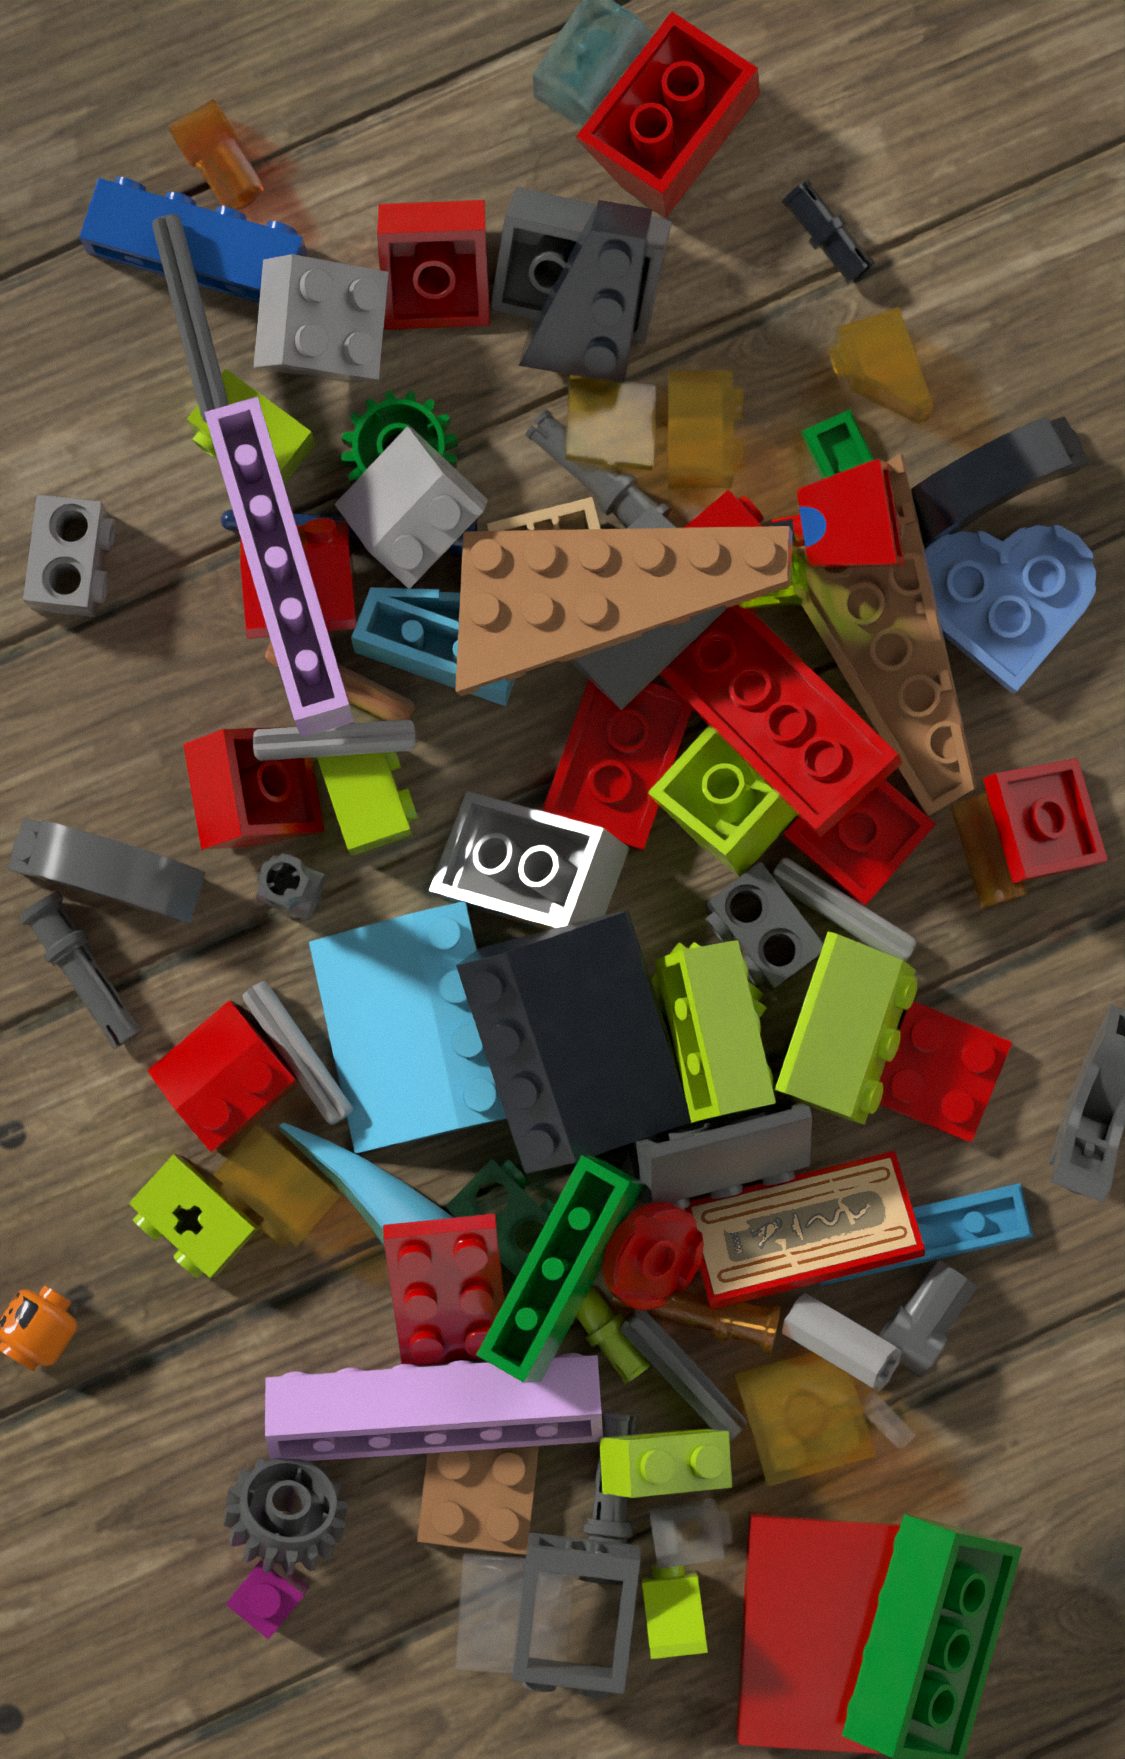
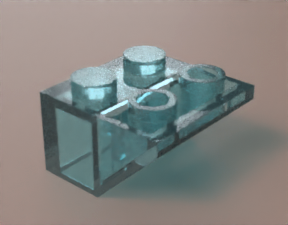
(589, 58)

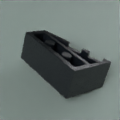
(595, 302)

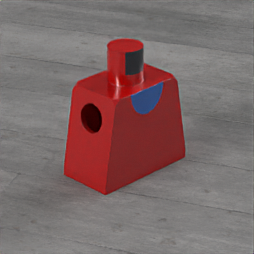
(848, 519)

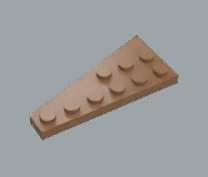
(579, 591)
(895, 657)

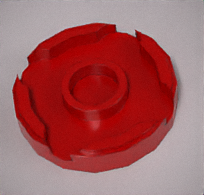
(652, 1255)

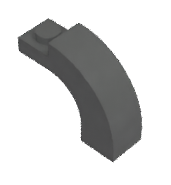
(107, 869)
(1094, 1115)

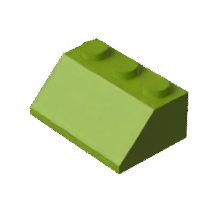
(722, 802)
(847, 1029)

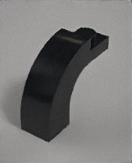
(996, 474)

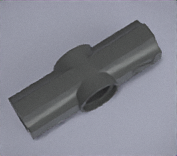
(290, 886)

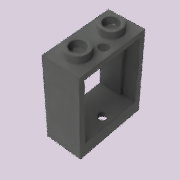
(586, 1559)

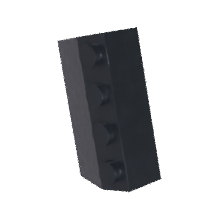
(575, 1040)

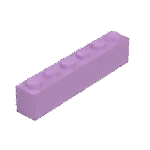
(279, 567)
(430, 1410)

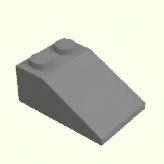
(528, 864)

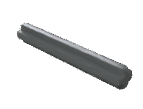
(189, 313)

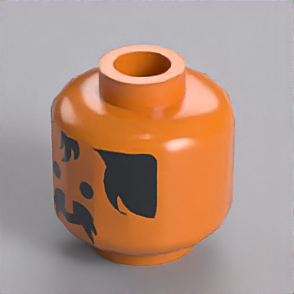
(36, 1327)

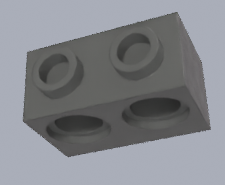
(776, 920)

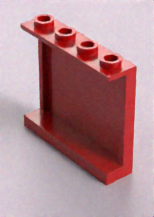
(806, 1627)

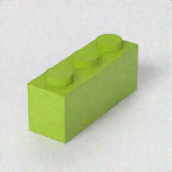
(715, 1030)

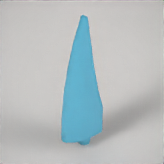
(371, 1190)

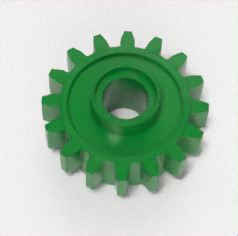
(384, 423)

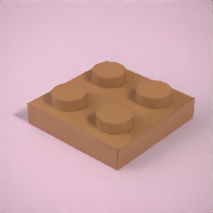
(479, 1499)

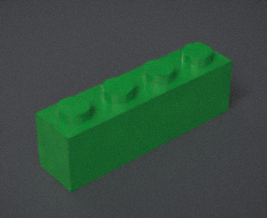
(559, 1270)

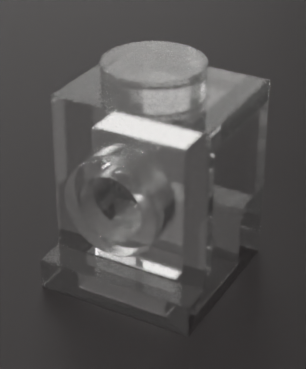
(673, 1548)

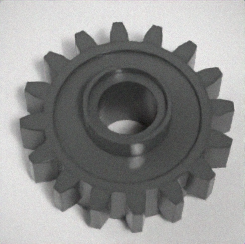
(280, 1537)

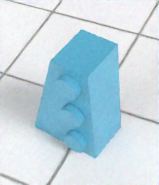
(417, 634)

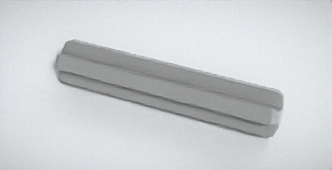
(342, 740)
(842, 910)
(297, 1053)

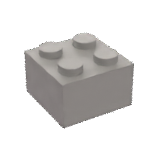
(320, 319)

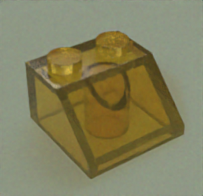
(803, 1417)

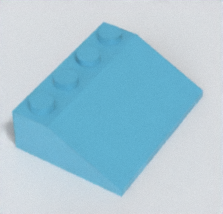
(405, 1028)

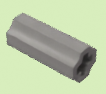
(841, 1341)

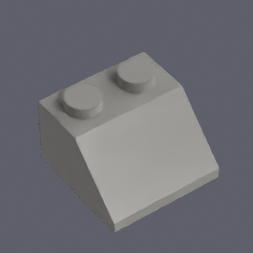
(410, 506)

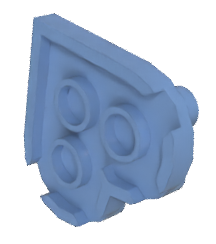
(1010, 597)

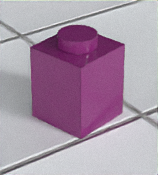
(267, 1598)

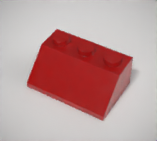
(670, 113)

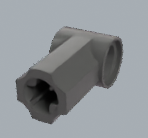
(927, 1316)

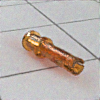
(736, 1321)

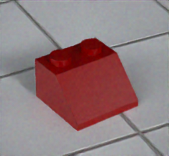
(434, 264)
(332, 570)
(249, 799)
(222, 1077)

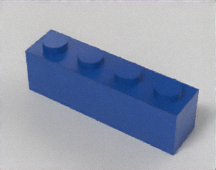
(221, 243)

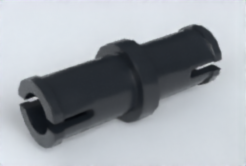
(828, 232)

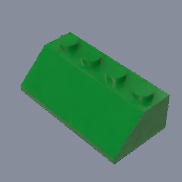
(931, 1641)

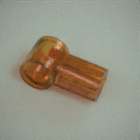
(211, 146)

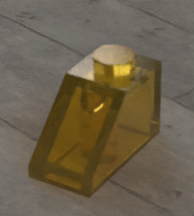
(882, 364)

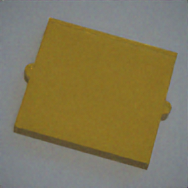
(610, 423)

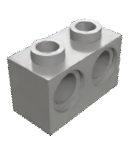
(53, 556)

